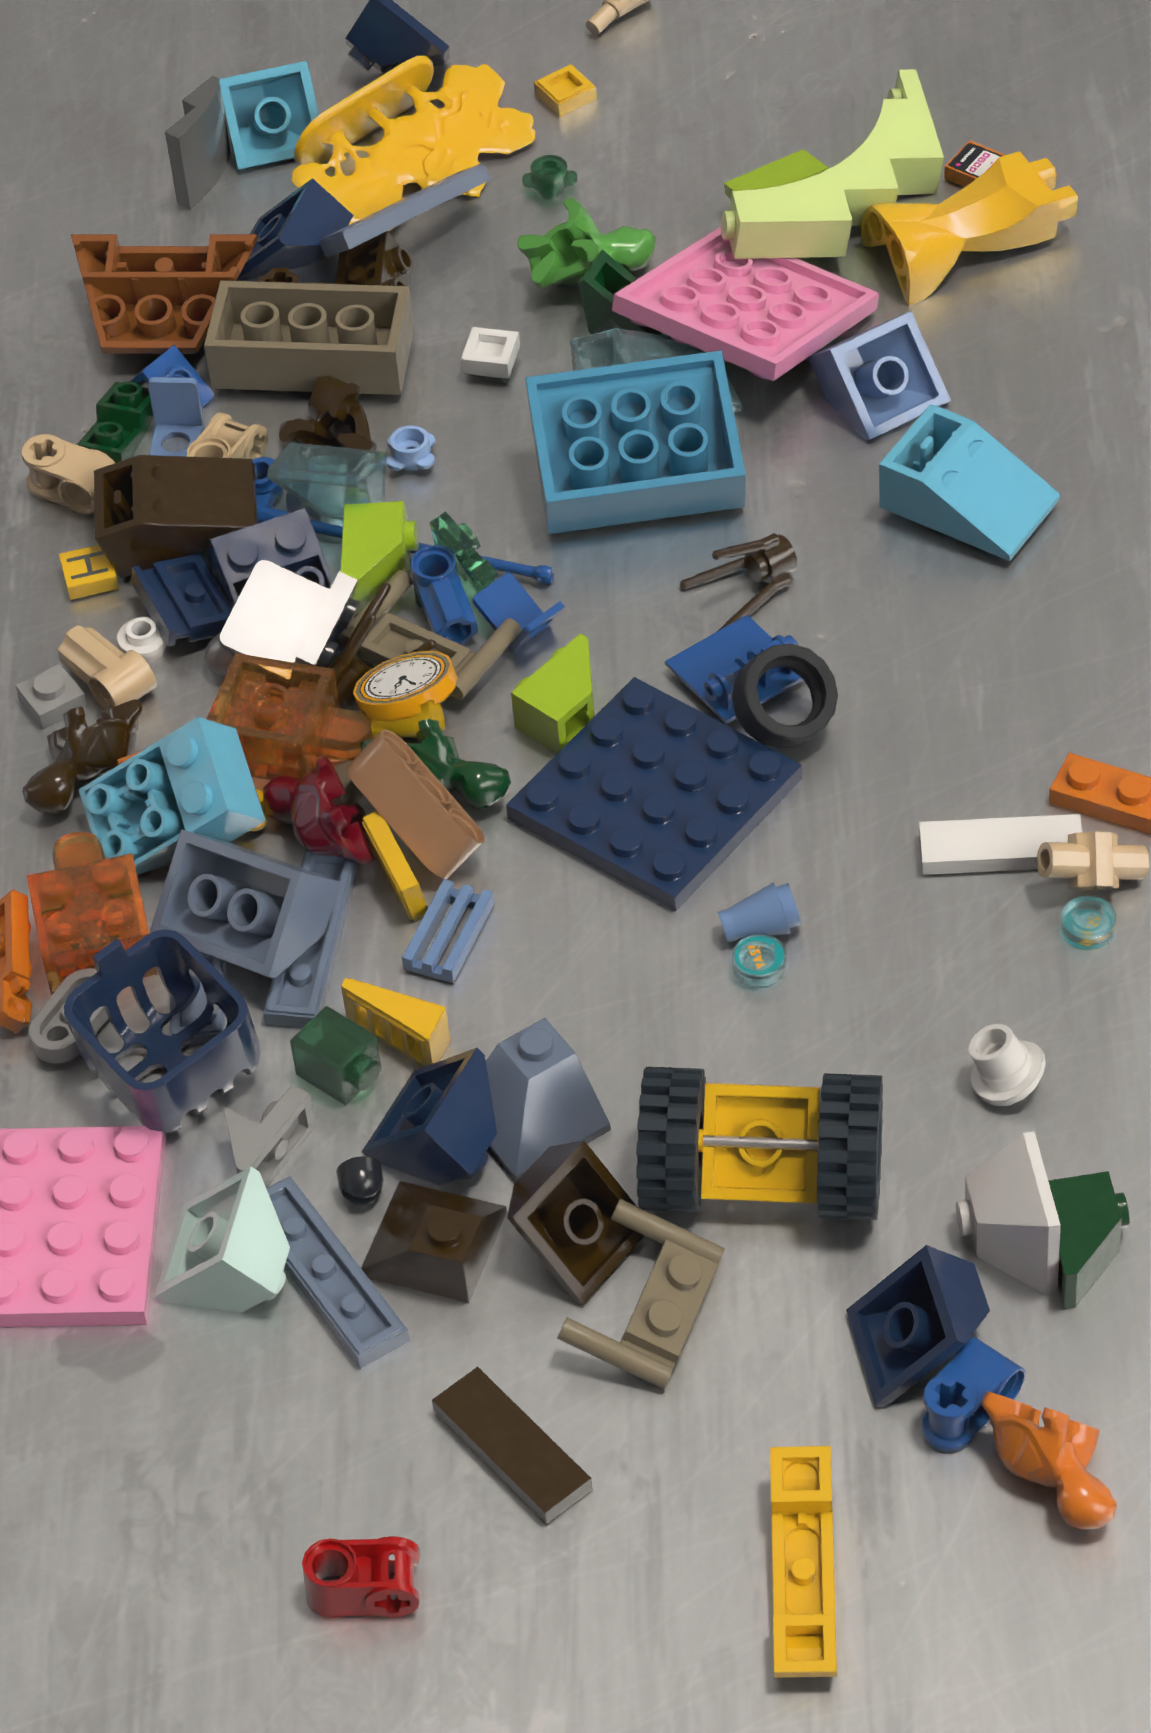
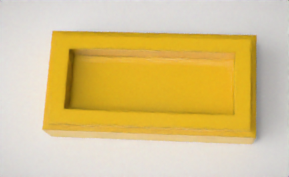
(395, 866)

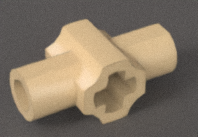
(1093, 861)

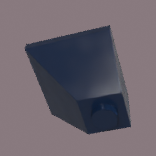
(389, 36)
(293, 229)
(439, 1122)
(916, 1320)

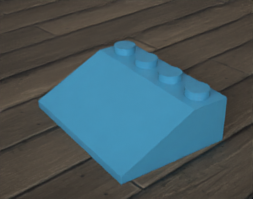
(636, 442)

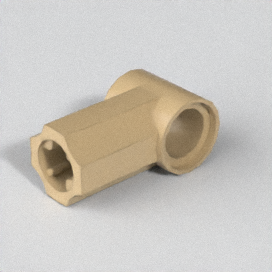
(109, 673)

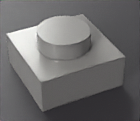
(50, 695)

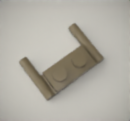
(395, 637)
(665, 1305)

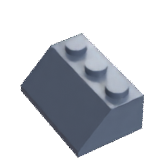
(243, 904)

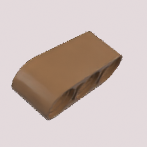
(415, 804)

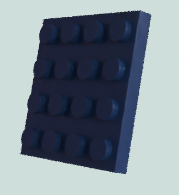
(654, 793)

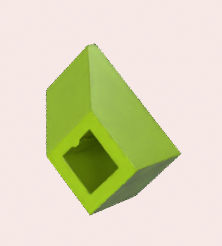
(556, 697)

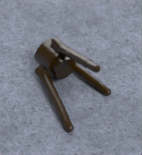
(764, 561)
(348, 666)

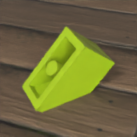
(376, 545)

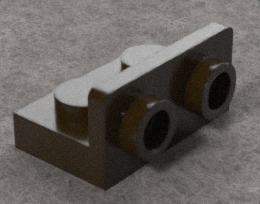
(375, 262)

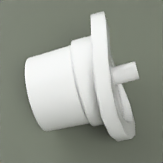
(1004, 1066)

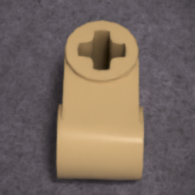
(229, 439)
(65, 474)

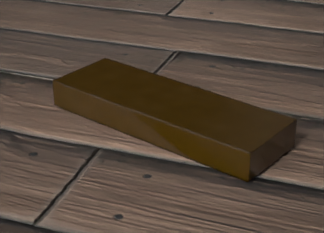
(512, 1445)

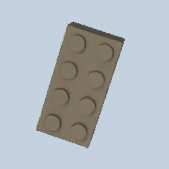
(294, 332)

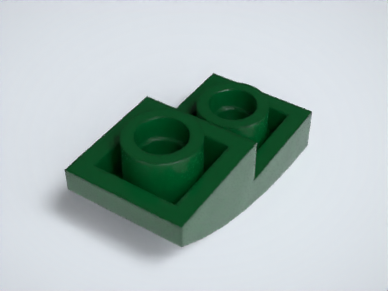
(121, 421)

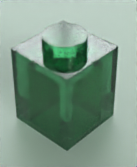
(336, 1055)

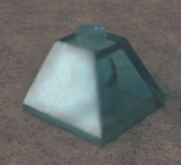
(330, 476)

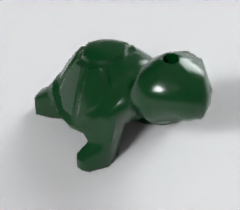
(476, 782)

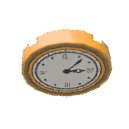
(404, 683)

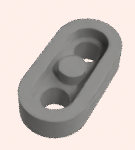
(49, 1028)

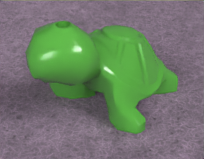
(570, 248)

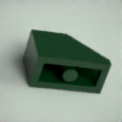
(1089, 1231)

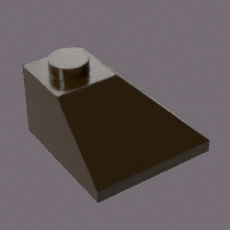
(565, 1217)
(434, 1241)

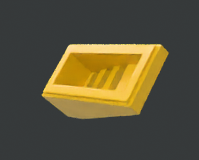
(399, 1020)

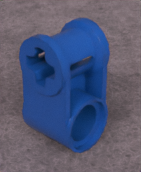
(957, 1392)

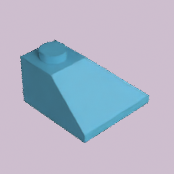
(268, 113)

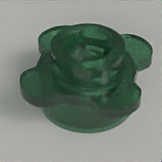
(549, 176)

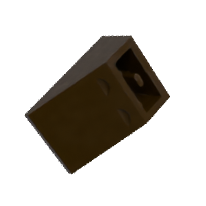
(170, 506)

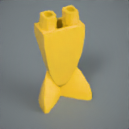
(996, 212)

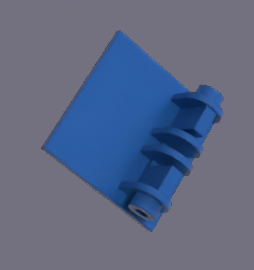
(716, 661)

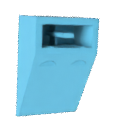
(963, 484)
(181, 782)

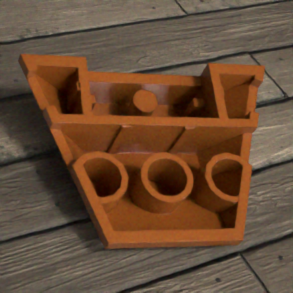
(156, 294)

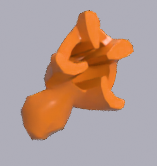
(1052, 1457)

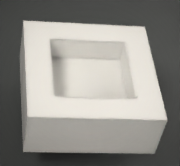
(490, 352)

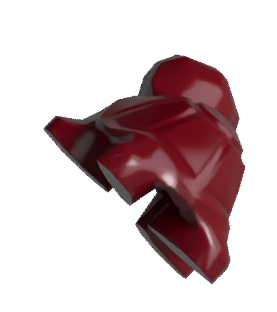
(314, 817)

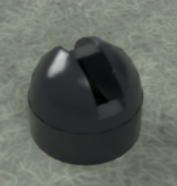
(360, 1180)

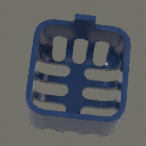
(188, 1078)

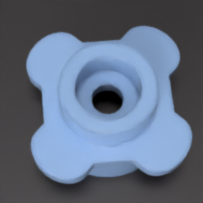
(410, 449)

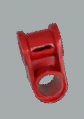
(364, 1577)

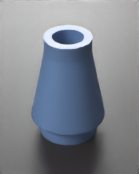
(764, 912)

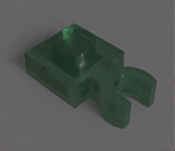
(464, 546)

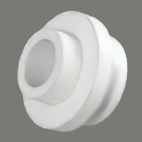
(143, 637)

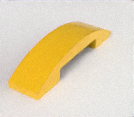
(803, 1562)

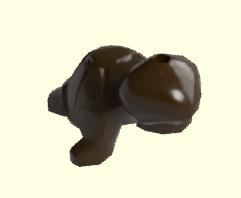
(335, 415)
(82, 754)

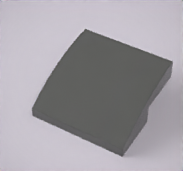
(199, 144)

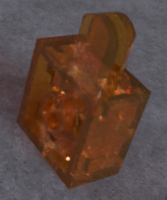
(287, 716)
(85, 906)

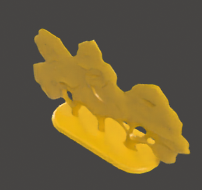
(414, 146)

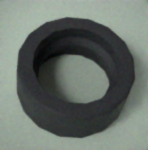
(815, 675)

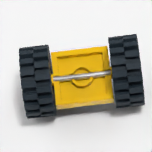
(759, 1142)

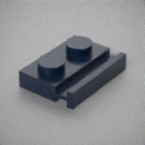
(182, 598)

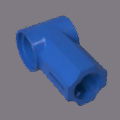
(442, 594)

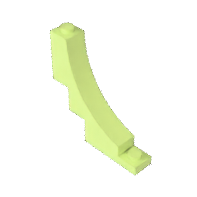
(818, 212)

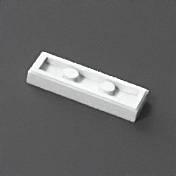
(990, 842)

